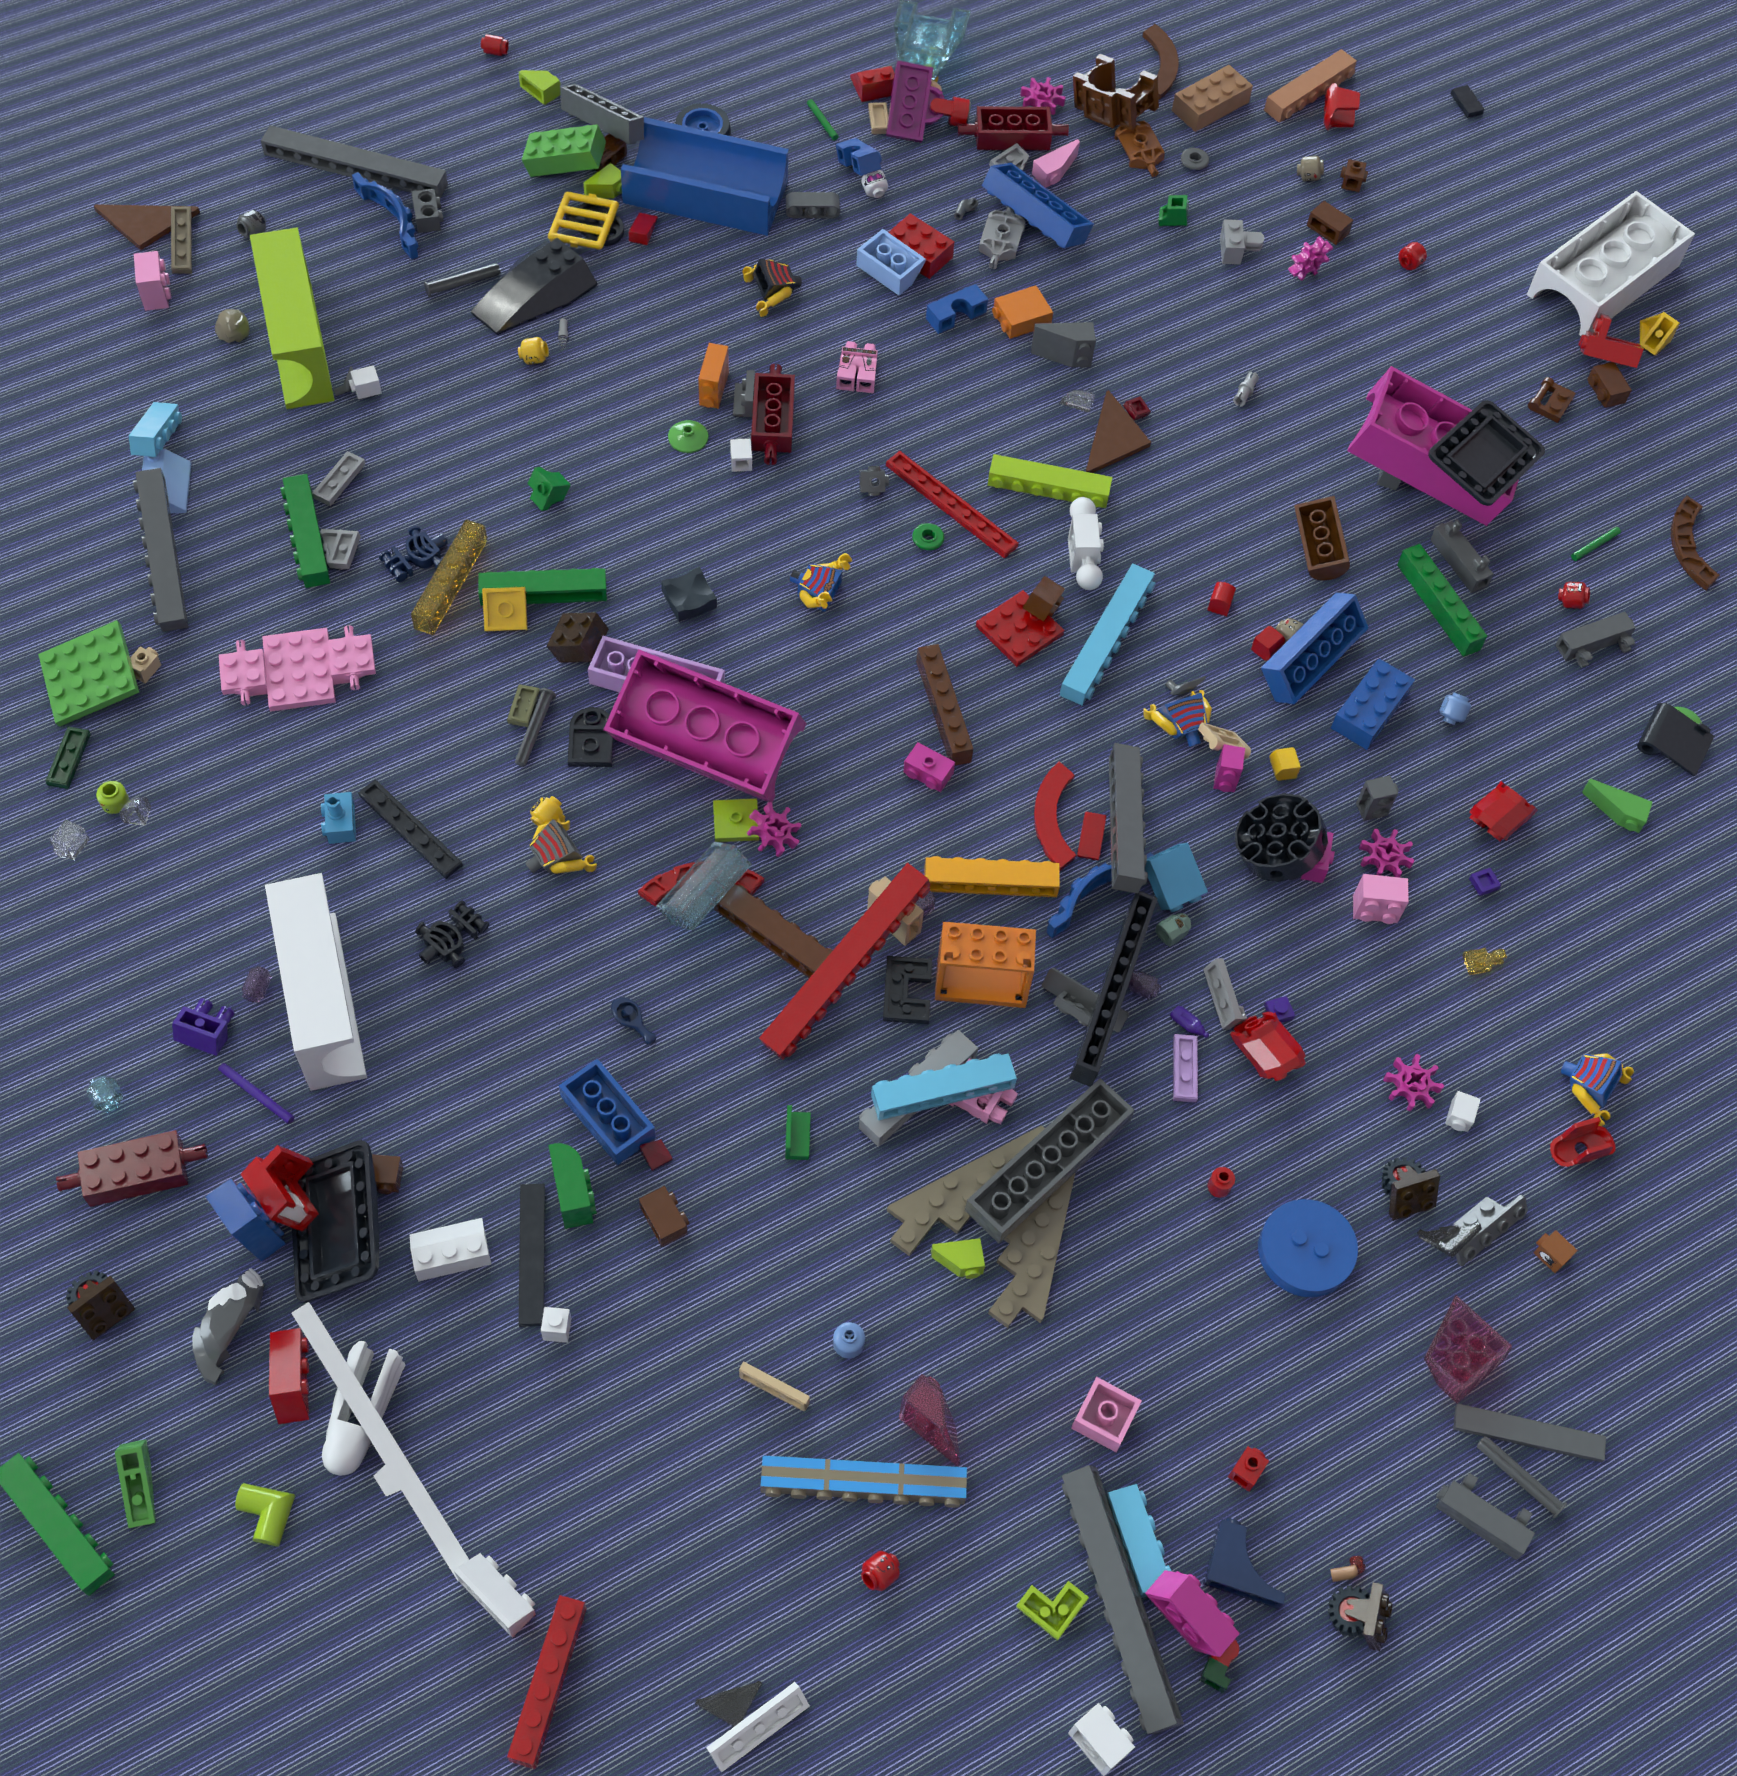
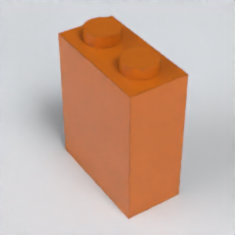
(1021, 311)
(713, 375)

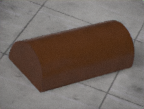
(1322, 538)

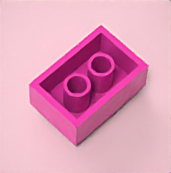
(1192, 1612)

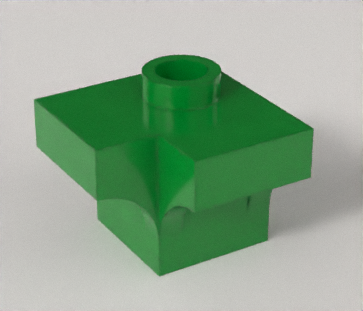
(1175, 211)
(547, 488)

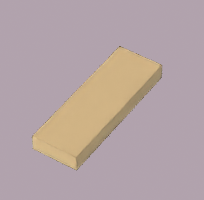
(774, 1386)

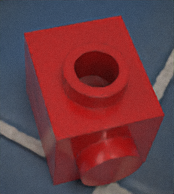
(1248, 1468)

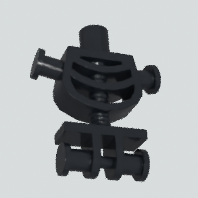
(437, 939)

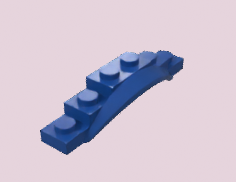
(393, 204)
(1079, 888)

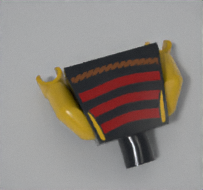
(774, 282)

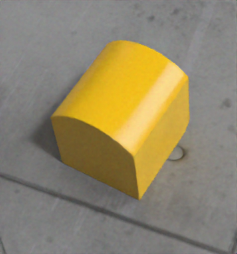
(1285, 763)

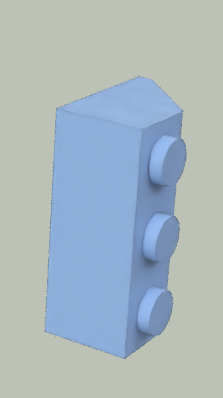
(890, 261)
(177, 477)

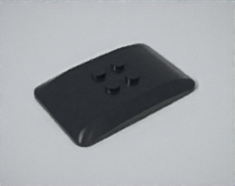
(1486, 452)
(343, 1239)

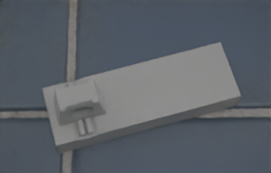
(1223, 994)

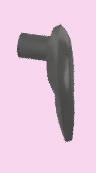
(345, 388)
(1185, 687)

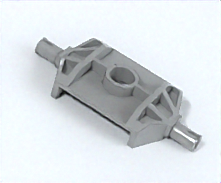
(998, 244)

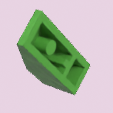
(1622, 807)
(136, 1482)

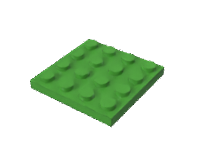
(88, 673)

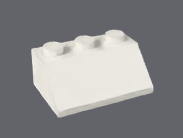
(449, 1249)
(496, 1593)

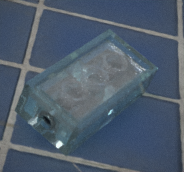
(703, 885)

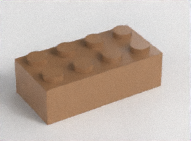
(1212, 98)

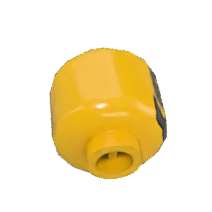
(546, 810)

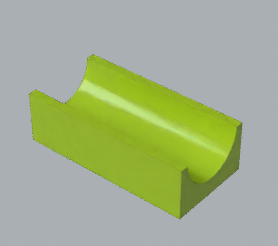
(291, 317)

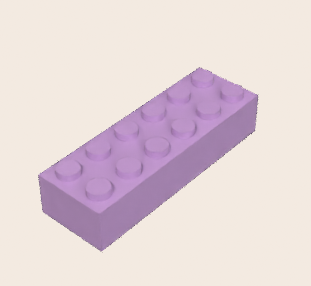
(615, 659)

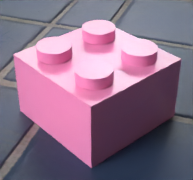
(152, 280)
(1380, 898)
(1106, 1414)

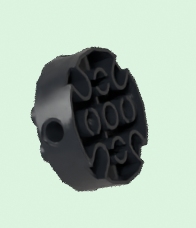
(1281, 837)

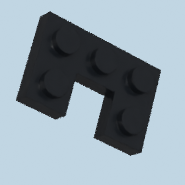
(898, 974)

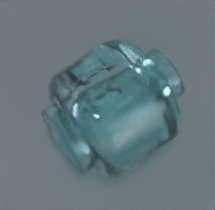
(104, 1093)

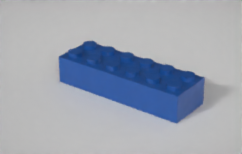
(1037, 205)
(1314, 648)

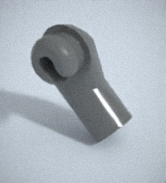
(965, 206)

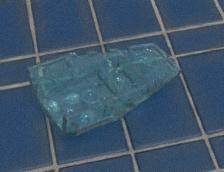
(926, 38)

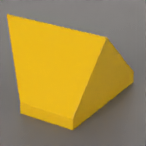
(1657, 332)

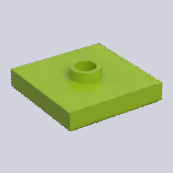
(733, 819)

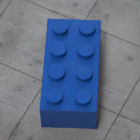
(1372, 703)
(607, 1111)
(246, 1219)

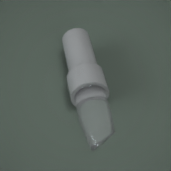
(563, 334)

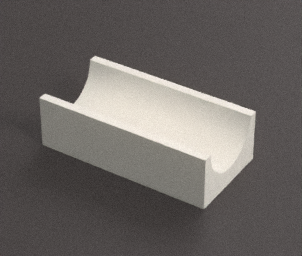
(1614, 259)
(315, 982)

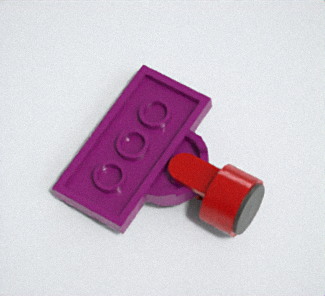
(920, 104)

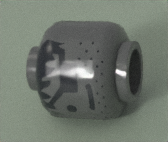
(251, 223)

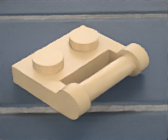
(1218, 737)

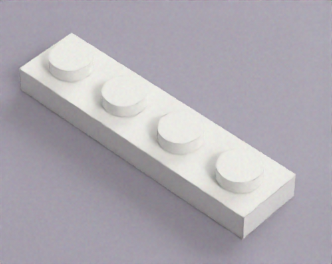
(758, 1726)

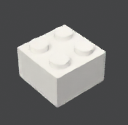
(1102, 1739)

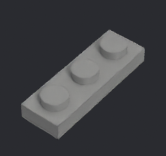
(338, 478)

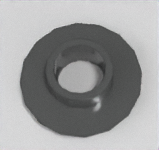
(1195, 153)

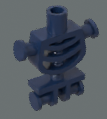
(422, 557)

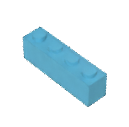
(154, 429)
(1138, 1535)

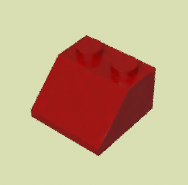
(874, 83)

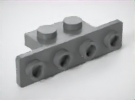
(1076, 998)
(1494, 1221)

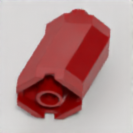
(1502, 812)
(1268, 1046)

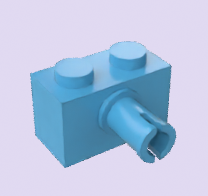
(339, 817)

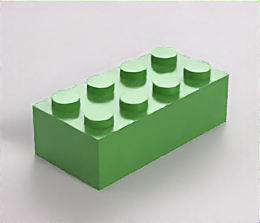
(564, 150)

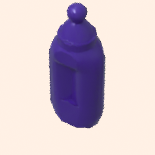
(1188, 1021)

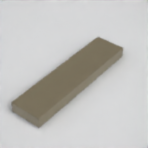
(181, 240)

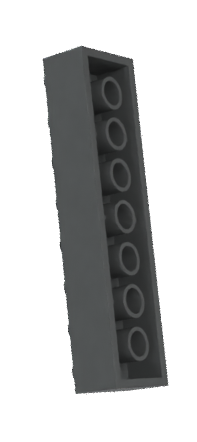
(1049, 1160)

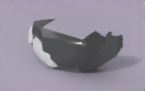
(221, 1322)

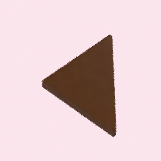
(140, 222)
(1115, 436)

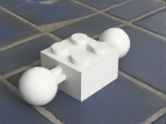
(1085, 543)

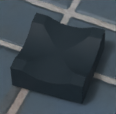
(689, 595)

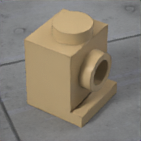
(145, 663)

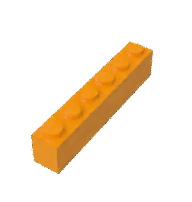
(992, 876)

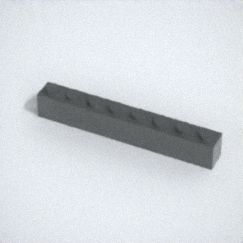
(161, 549)
(1126, 818)

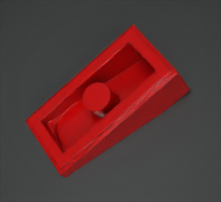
(642, 228)
(1091, 835)

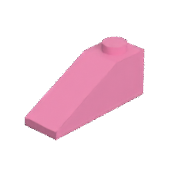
(1052, 166)

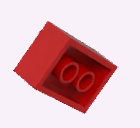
(925, 241)

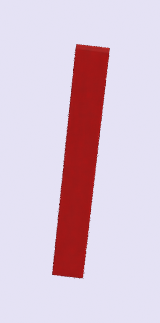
(952, 504)

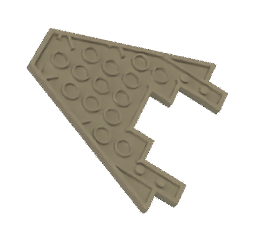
(1031, 1245)

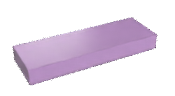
(1185, 1068)

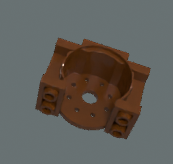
(1113, 106)

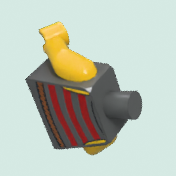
(556, 850)

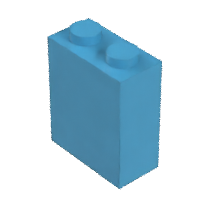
(1175, 877)

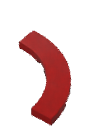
(1046, 818)
(660, 885)

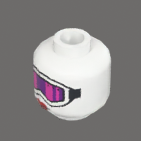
(875, 183)

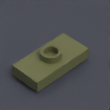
(523, 705)

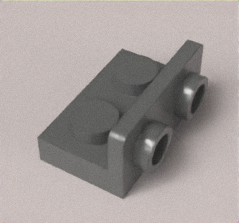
(744, 396)

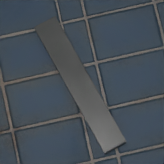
(1529, 1433)

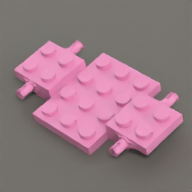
(297, 667)

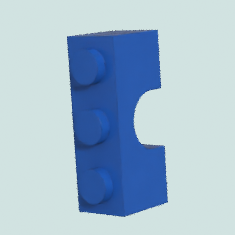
(859, 155)
(969, 300)

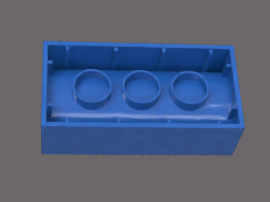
(706, 176)

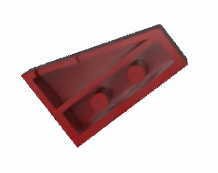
(289, 1375)

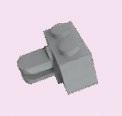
(1236, 241)

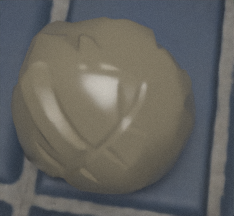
(232, 326)

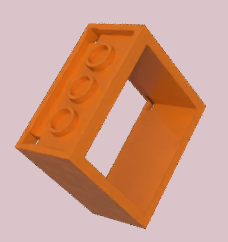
(985, 964)

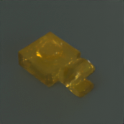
(1480, 961)

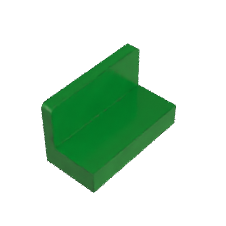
(797, 1135)

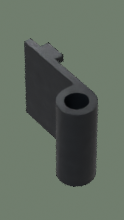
(1676, 738)

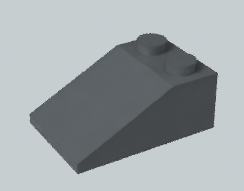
(1065, 343)

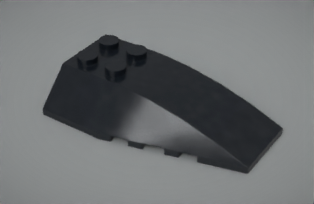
(535, 285)

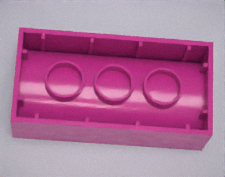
(1402, 429)
(703, 725)

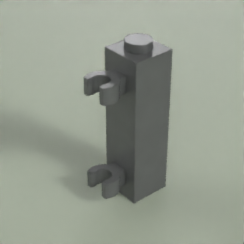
(1462, 556)
(1596, 636)
(1485, 1519)

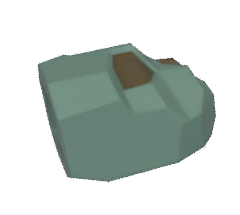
(1173, 928)

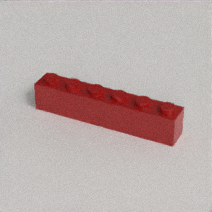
(547, 1682)

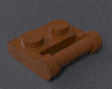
(1556, 404)

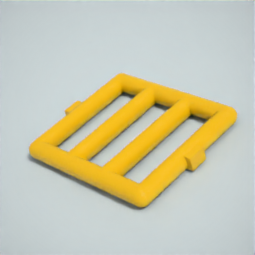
(601, 231)

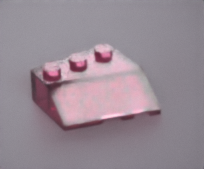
(1464, 1351)
(929, 1416)

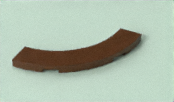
(1167, 57)
(1685, 546)

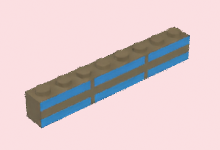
(863, 1480)

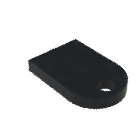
(617, 226)
(588, 741)

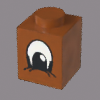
(1554, 1250)

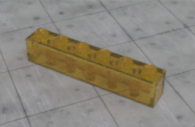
(449, 577)

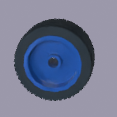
(706, 118)

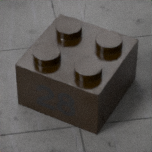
(577, 637)

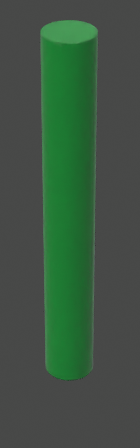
(822, 119)
(1596, 543)

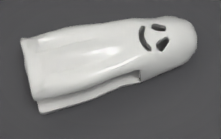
(346, 1442)

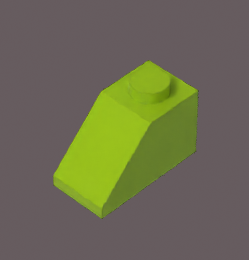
(540, 85)
(604, 183)
(960, 1257)

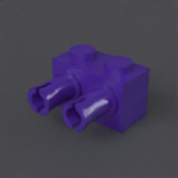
(201, 1030)

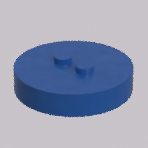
(1307, 1248)

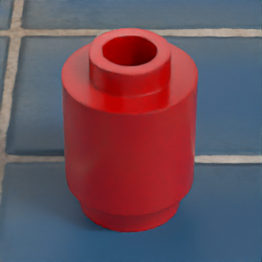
(494, 45)
(1221, 1182)

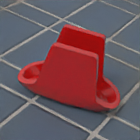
(1340, 107)
(1595, 1137)

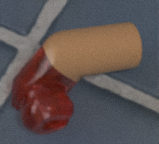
(1349, 1572)

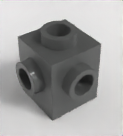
(866, 477)

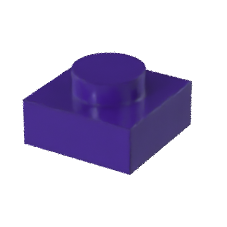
(1485, 881)
(1281, 1007)

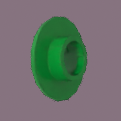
(928, 529)

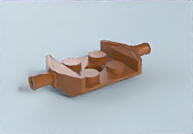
(1141, 154)

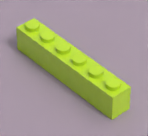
(1048, 480)

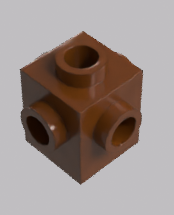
(1353, 175)

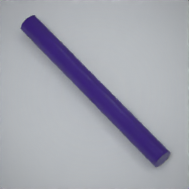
(256, 1093)

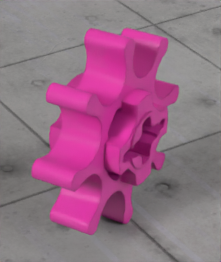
(1043, 95)
(1310, 258)
(774, 829)
(1386, 853)
(1411, 1075)

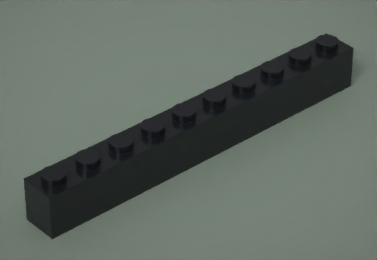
(1113, 989)

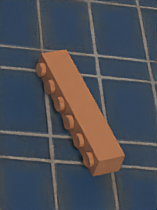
(1310, 85)

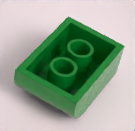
(572, 1186)

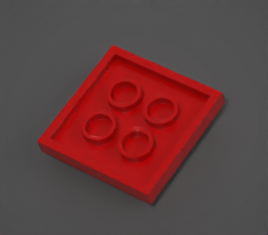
(1017, 631)

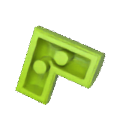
(271, 1506)
(1056, 1614)

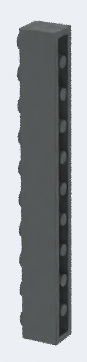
(349, 160)
(1122, 1601)

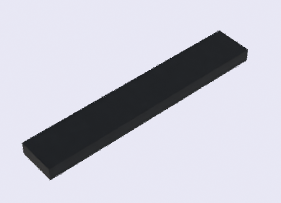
(410, 829)
(531, 1255)

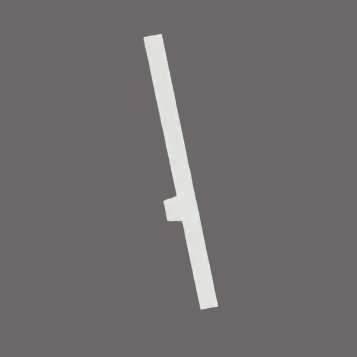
(397, 1471)

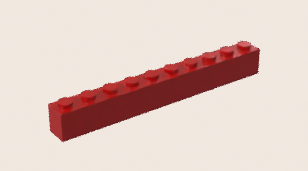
(845, 961)

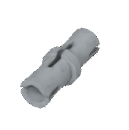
(1246, 389)

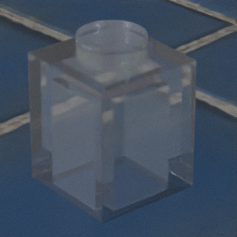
(69, 840)

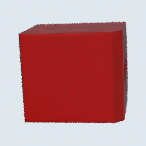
(1221, 598)
(1267, 643)

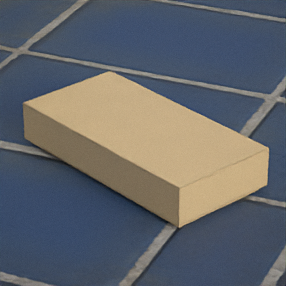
(878, 117)

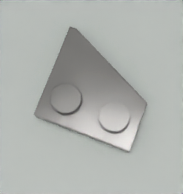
(1012, 155)
(340, 547)

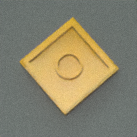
(504, 609)

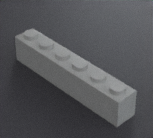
(954, 1050)

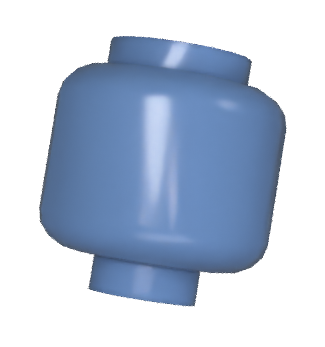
(1455, 708)
(853, 1345)

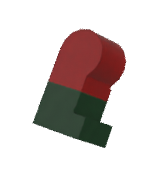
(1216, 1667)

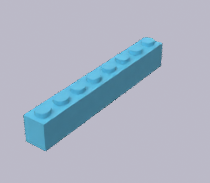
(1107, 635)

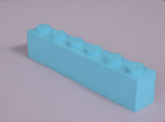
(943, 1086)

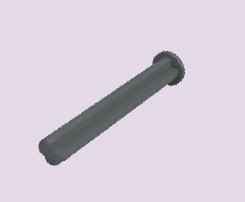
(461, 279)
(535, 724)
(1521, 1476)

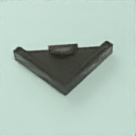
(1450, 1238)
(730, 1704)

